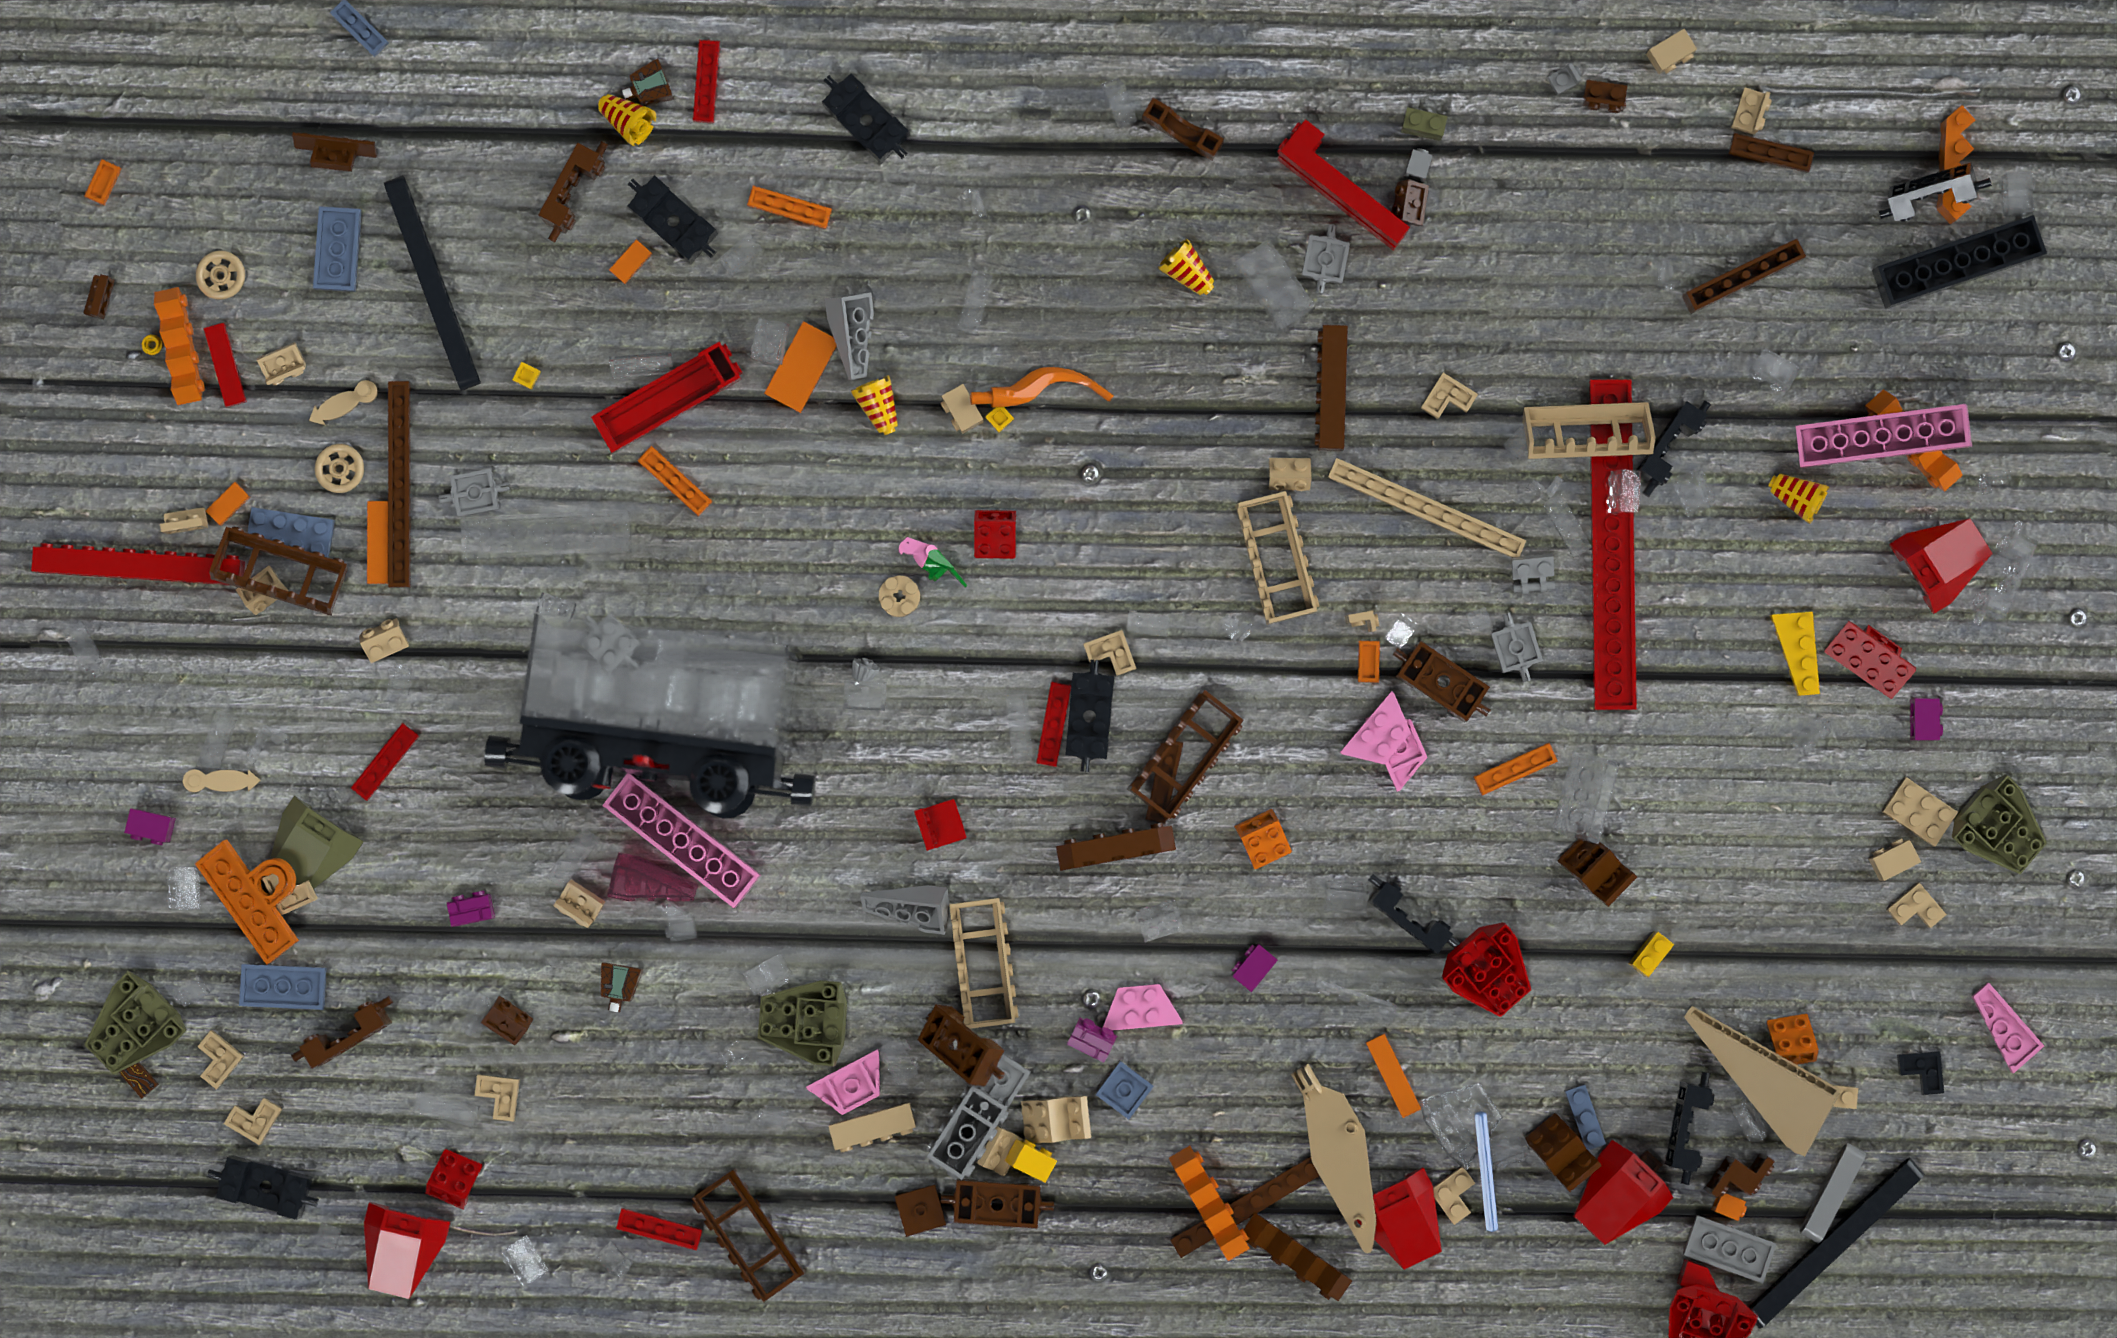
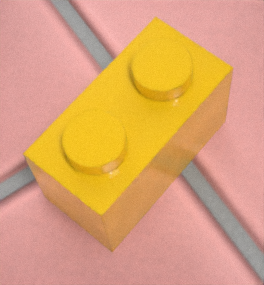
(1651, 954)
(1031, 1160)

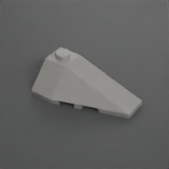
(850, 322)
(919, 906)

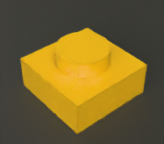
(526, 375)
(999, 418)

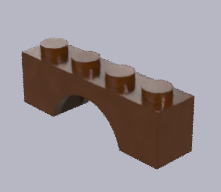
(1192, 136)

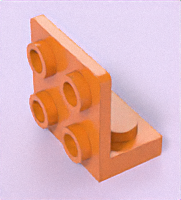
(1263, 838)
(1794, 1038)

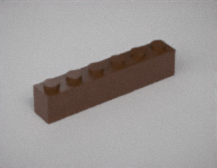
(1743, 276)
(1332, 388)

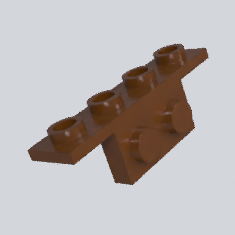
(332, 151)

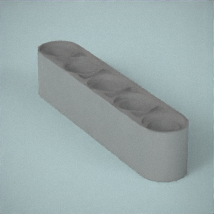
(1832, 1192)

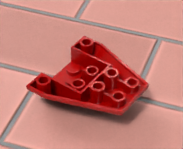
(1943, 559)
(1488, 969)
(1620, 1194)
(1407, 1219)
(400, 1248)
(1709, 1314)

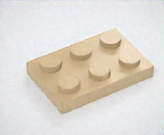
(1919, 811)

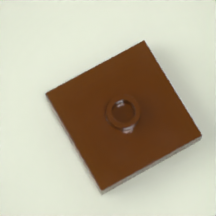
(920, 1210)

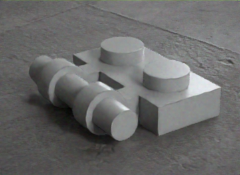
(1532, 567)

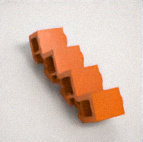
(1951, 151)
(179, 345)
(1935, 466)
(1209, 1203)

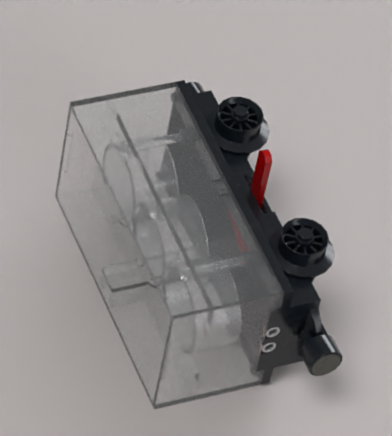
(689, 713)

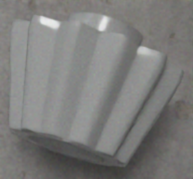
(864, 669)

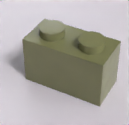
(1424, 124)

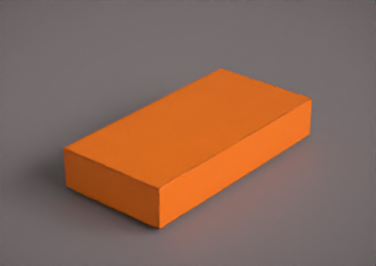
(102, 182)
(630, 261)
(227, 503)
(1368, 661)

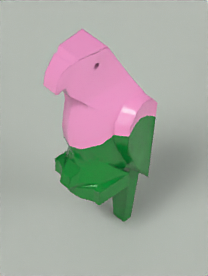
(929, 559)

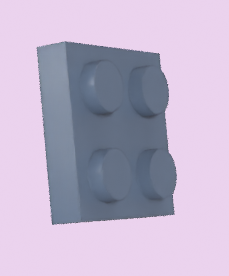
(1124, 1090)

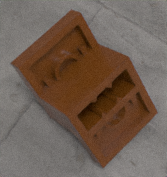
(1597, 870)
(1562, 1152)
(1739, 1175)

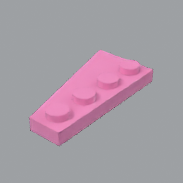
(2009, 1032)

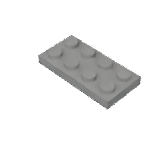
(1729, 1249)

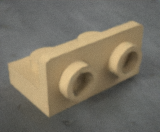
(1751, 111)
(184, 521)
(256, 602)
(1359, 619)
(998, 1150)

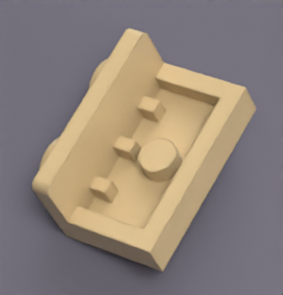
(282, 364)
(1289, 474)
(383, 640)
(579, 904)

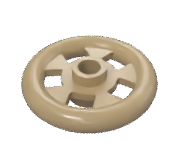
(233, 286)
(326, 479)

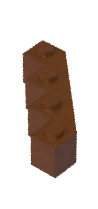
(1115, 848)
(1297, 1257)

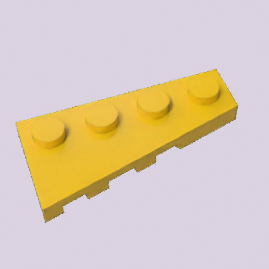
(1799, 649)

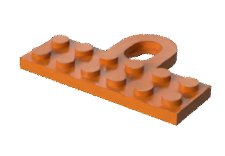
(248, 902)

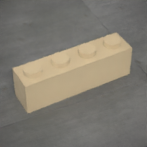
(872, 1126)

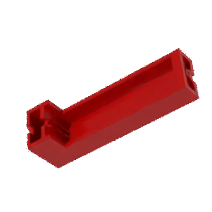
(1300, 157)
(667, 397)

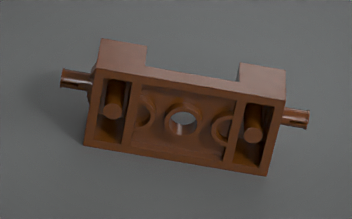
(580, 161)
(1424, 667)
(319, 1049)
(973, 1058)
(974, 1198)

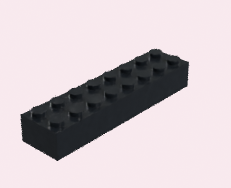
(1959, 262)

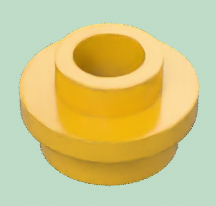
(146, 344)

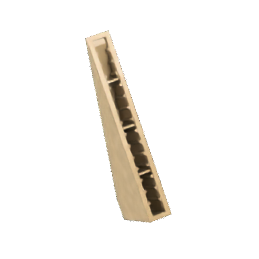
(1782, 1092)

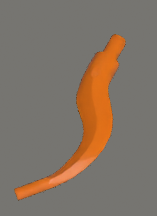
(1032, 385)

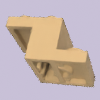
(1056, 1119)

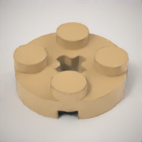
(905, 606)

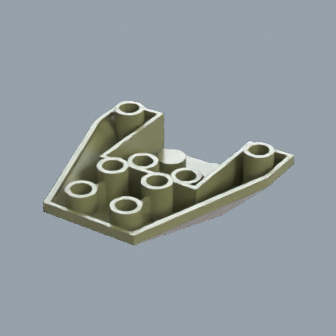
(1999, 826)
(312, 843)
(806, 1021)
(133, 1024)

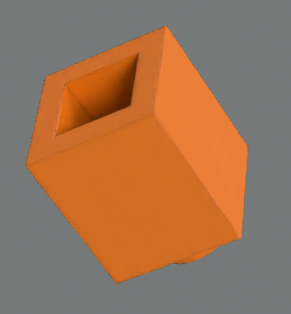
(1730, 1206)

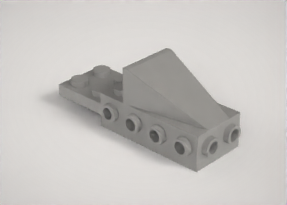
(976, 1120)

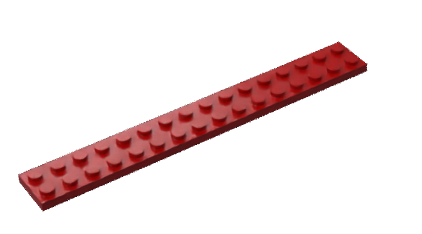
(1612, 566)

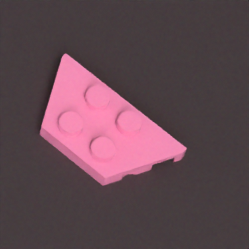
(1380, 733)
(1406, 759)
(1141, 1008)
(850, 1085)

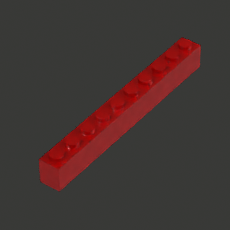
(130, 564)

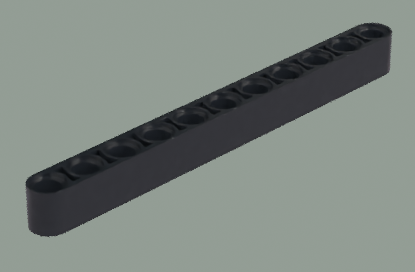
(432, 283)
(1836, 1241)

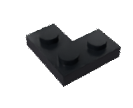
(1928, 1066)

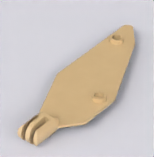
(1339, 1153)

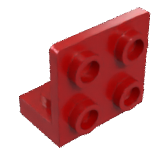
(995, 534)
(940, 824)
(453, 1178)

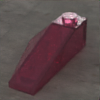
(639, 878)

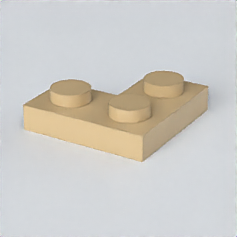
(1447, 391)
(1112, 646)
(302, 894)
(1916, 901)
(224, 1058)
(505, 1094)
(257, 1125)
(1448, 1192)

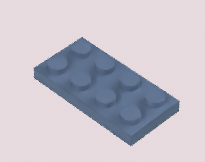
(337, 249)
(293, 529)
(282, 986)

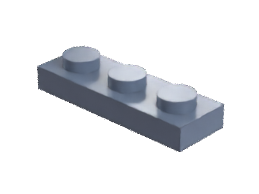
(359, 28)
(1585, 1117)

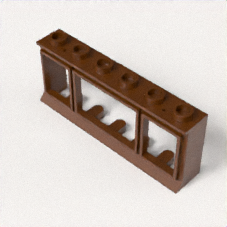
(277, 548)
(1208, 761)
(766, 1224)

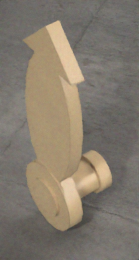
(344, 402)
(219, 780)

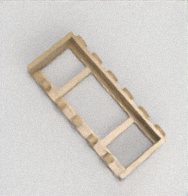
(1585, 415)
(1295, 542)
(1003, 951)

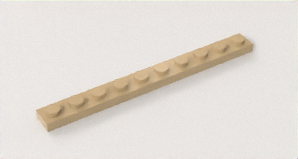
(1426, 509)

